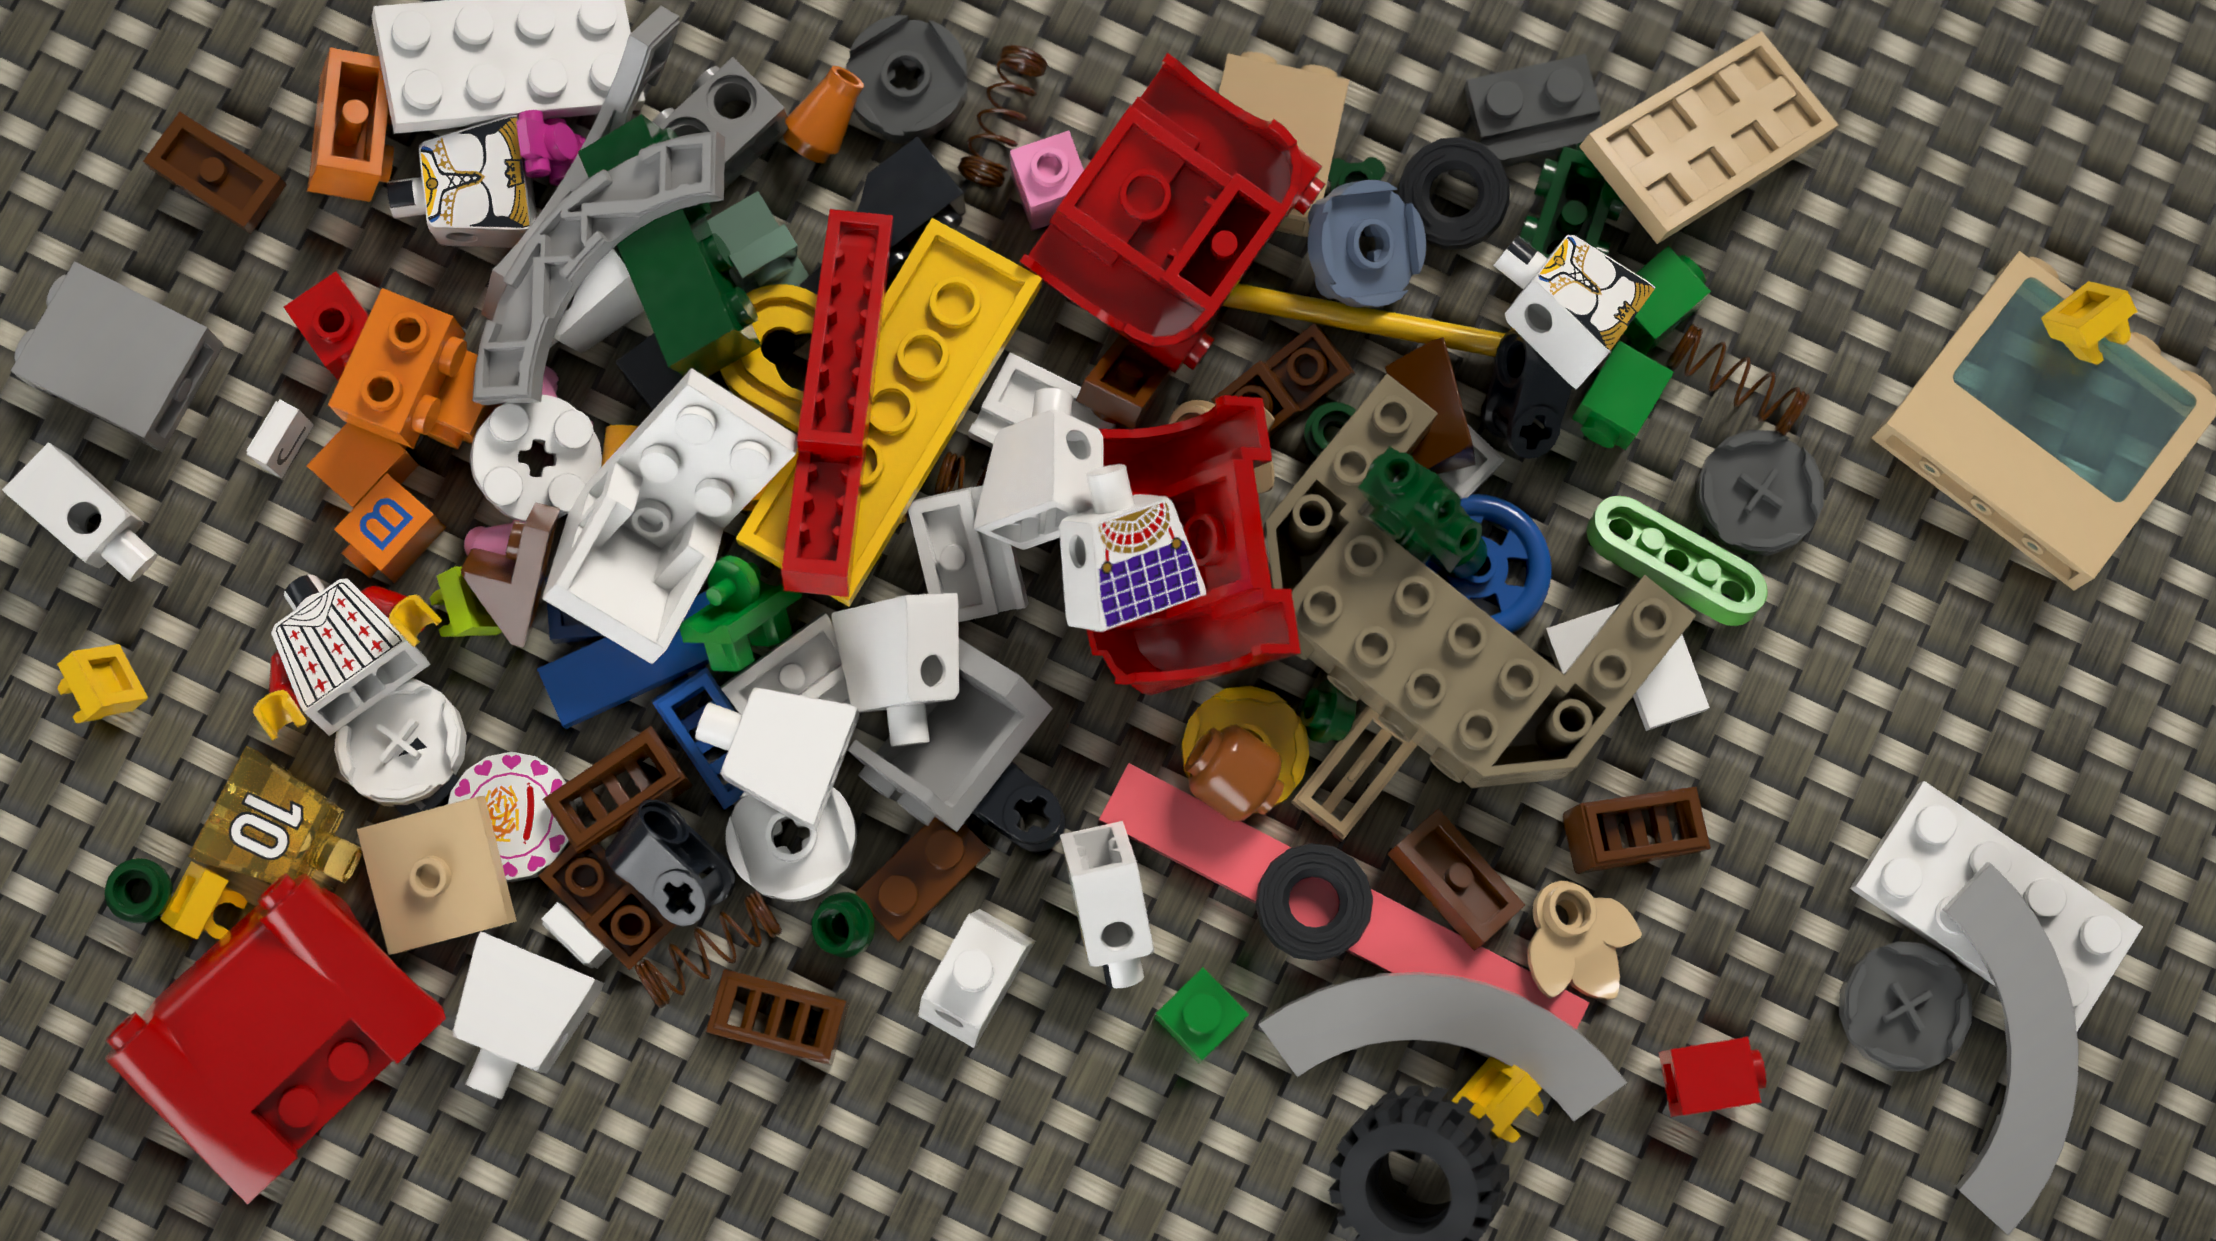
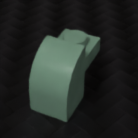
(758, 245)

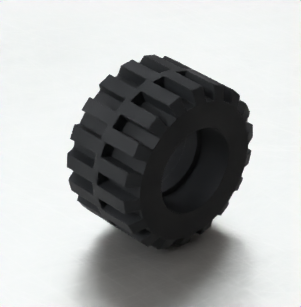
(1443, 1133)

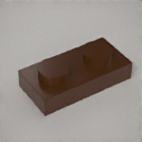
(215, 172)
(1123, 384)
(922, 876)
(1456, 879)

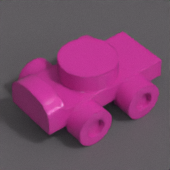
(547, 145)

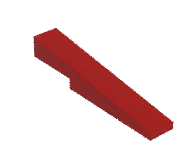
(837, 404)

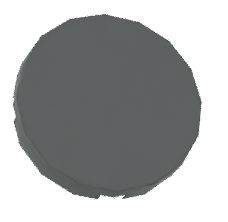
(1759, 492)
(1905, 1007)

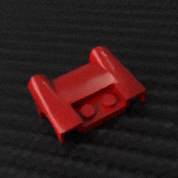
(1173, 214)
(1211, 480)
(272, 1033)

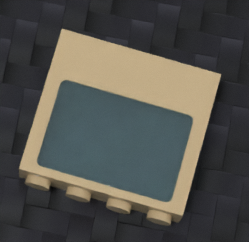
(2045, 442)

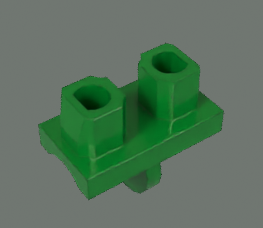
(738, 607)

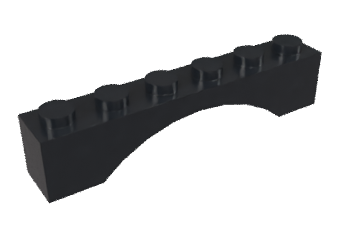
(904, 185)

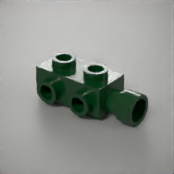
(1561, 218)
(1423, 514)

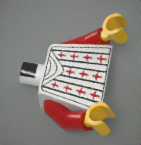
(340, 652)

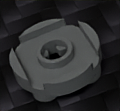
(914, 44)

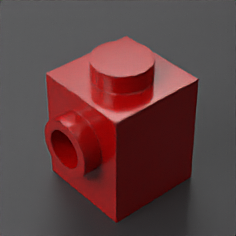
(329, 321)
(1712, 1076)

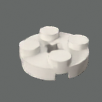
(512, 429)
(776, 871)

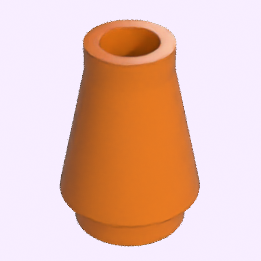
(822, 118)

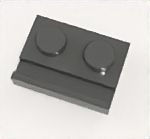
(1534, 109)

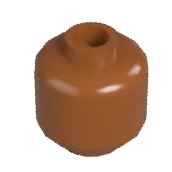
(1235, 773)

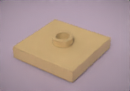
(436, 875)

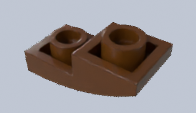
(1294, 377)
(606, 903)

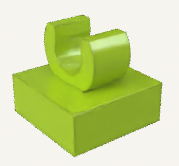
(463, 607)

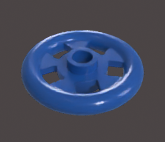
(1523, 542)

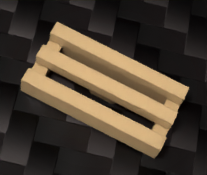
(1323, 813)

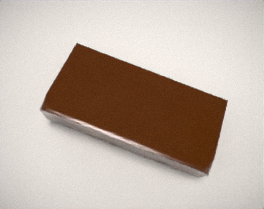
(1430, 377)

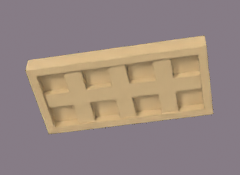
(1708, 136)

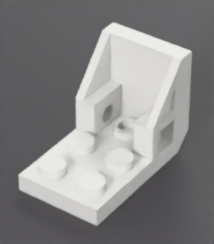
(658, 514)

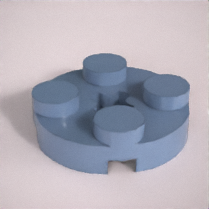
(1335, 251)

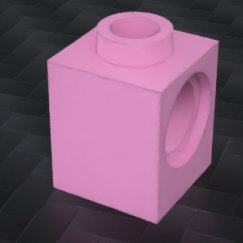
(1044, 175)

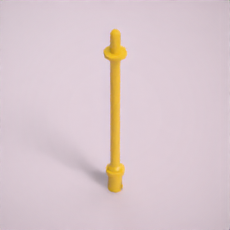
(1363, 319)

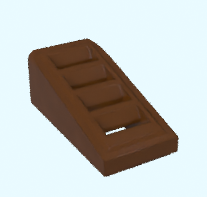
(624, 758)
(1596, 839)
(828, 1031)

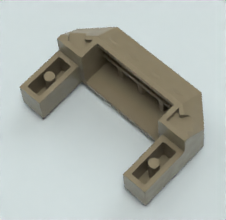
(1422, 648)

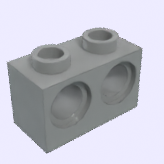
(745, 136)

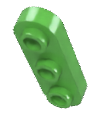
(1702, 566)

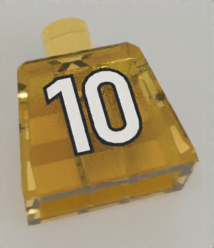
(273, 826)

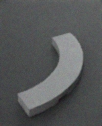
(640, 64)
(571, 244)
(1449, 1012)
(2039, 1048)

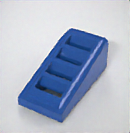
(675, 697)

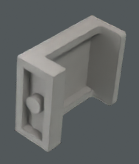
(117, 355)
(968, 743)

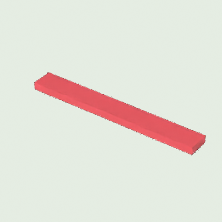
(1239, 855)

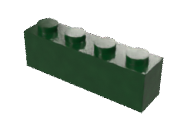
(680, 269)

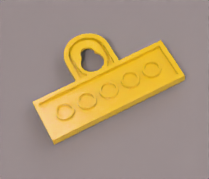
(936, 347)

